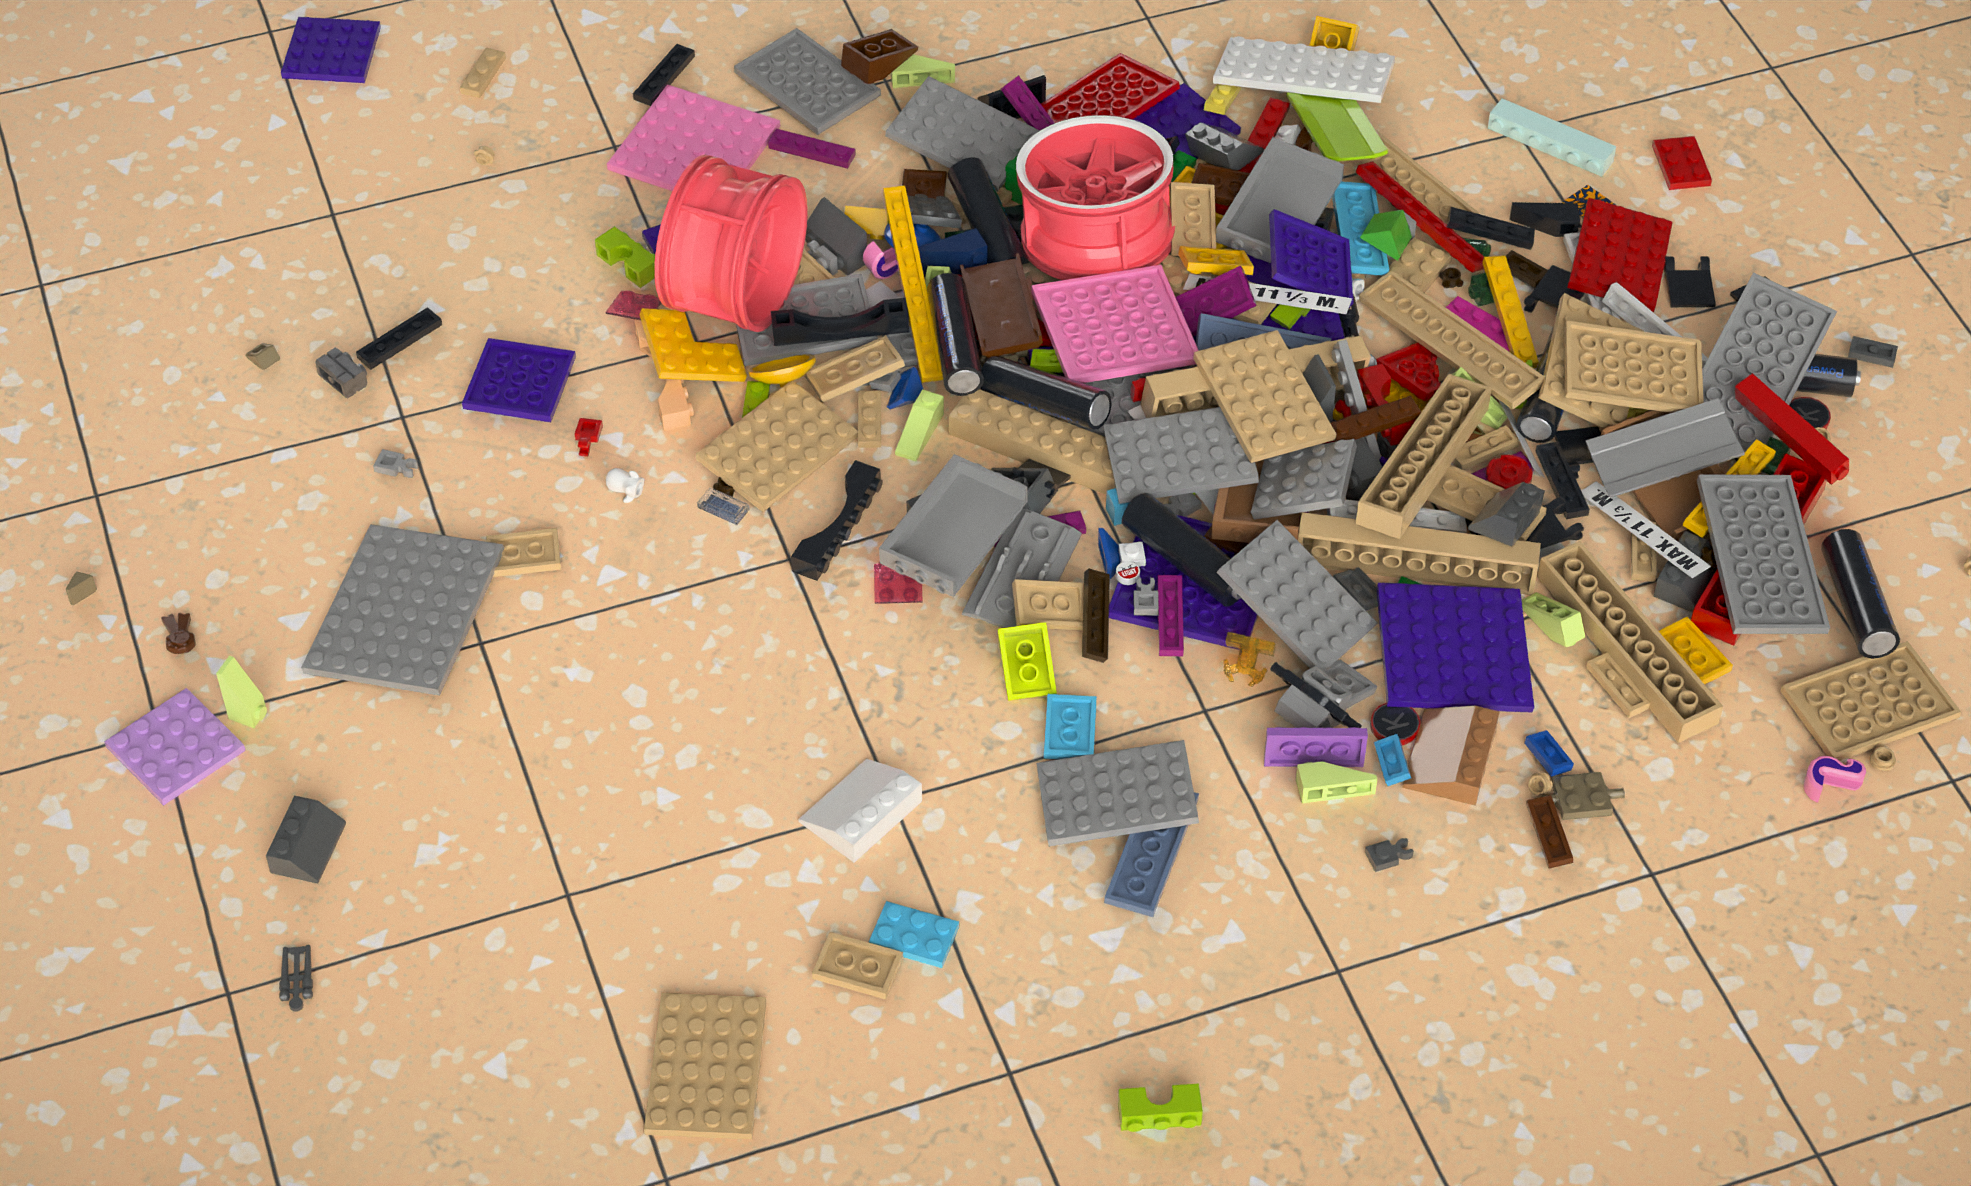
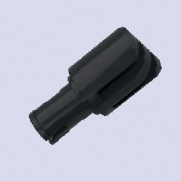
(1350, 319)

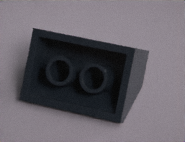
(1000, 102)

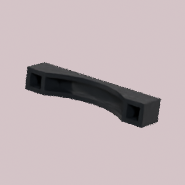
(796, 327)
(815, 553)

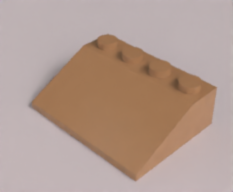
(1452, 752)

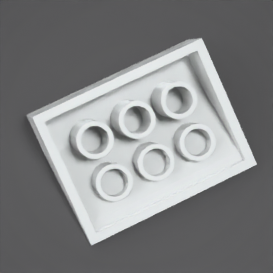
(863, 808)

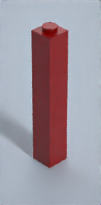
(1792, 429)

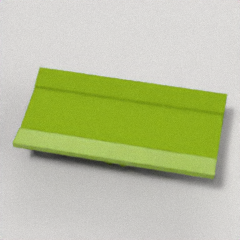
(1338, 127)

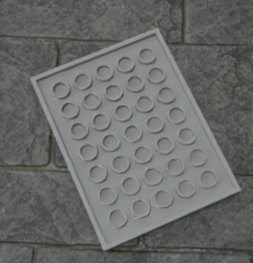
(403, 609)

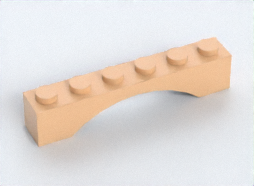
(672, 402)

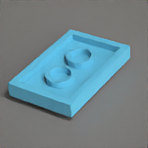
(1069, 726)
(915, 933)

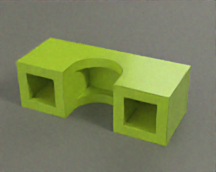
(618, 246)
(1140, 1113)

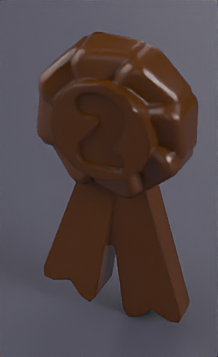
(180, 639)

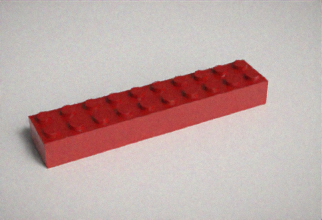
(1711, 610)

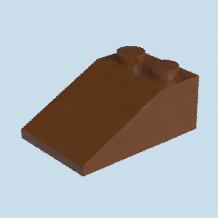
(876, 55)

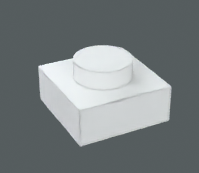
(1132, 552)

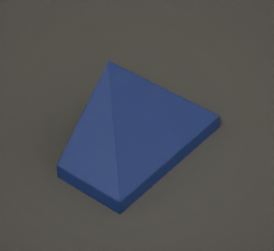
(906, 390)
(1108, 551)

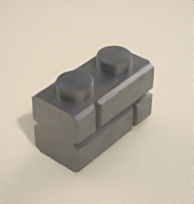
(341, 372)

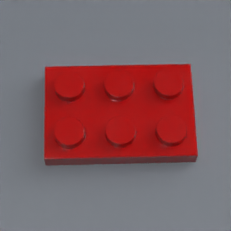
(1682, 163)

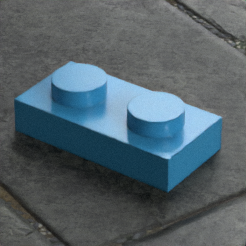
(1392, 760)

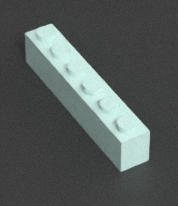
(1551, 137)

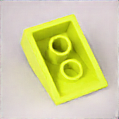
(1026, 661)

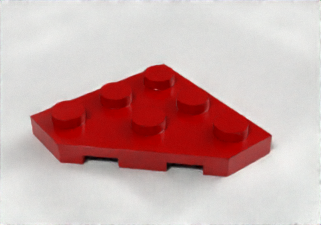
(1413, 369)

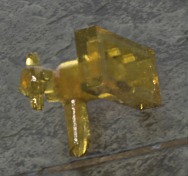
(1247, 656)

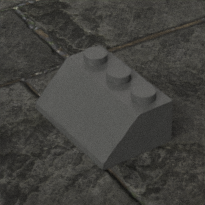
(1221, 147)
(838, 234)
(1509, 513)
(1678, 587)
(305, 840)

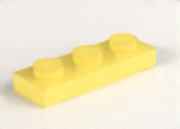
(1221, 98)

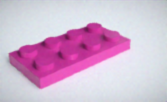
(1479, 319)

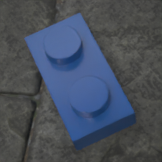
(1549, 753)

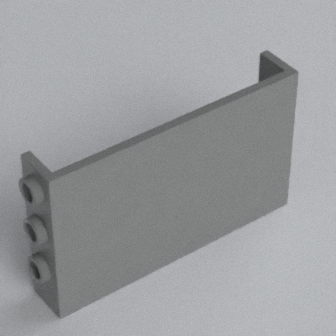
(1281, 180)
(953, 525)

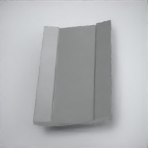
(1664, 448)
(1028, 550)

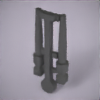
(296, 1003)

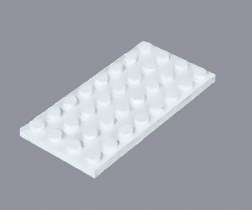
(1304, 69)

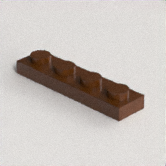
(1376, 419)

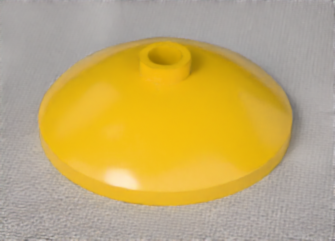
(782, 370)

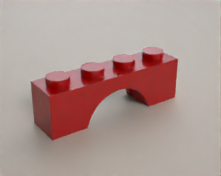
(1376, 386)

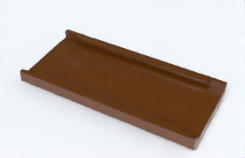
(1002, 307)

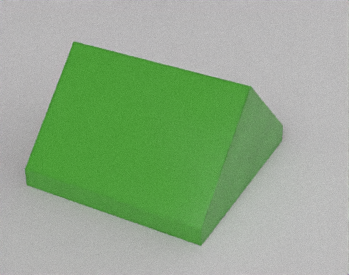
(1388, 233)

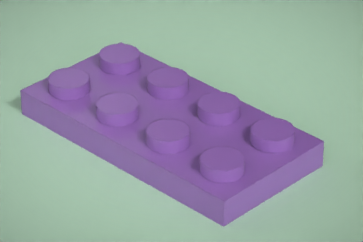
(1300, 745)

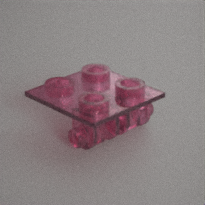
(630, 304)
(894, 587)

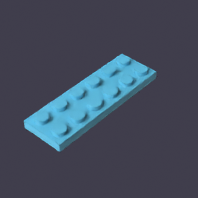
(1353, 210)

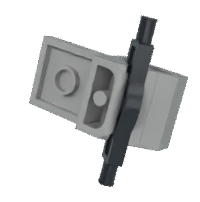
(1322, 695)

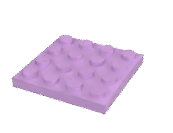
(175, 746)

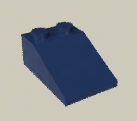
(961, 249)

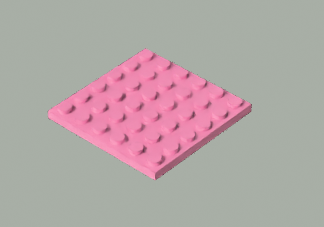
(687, 126)
(1115, 324)

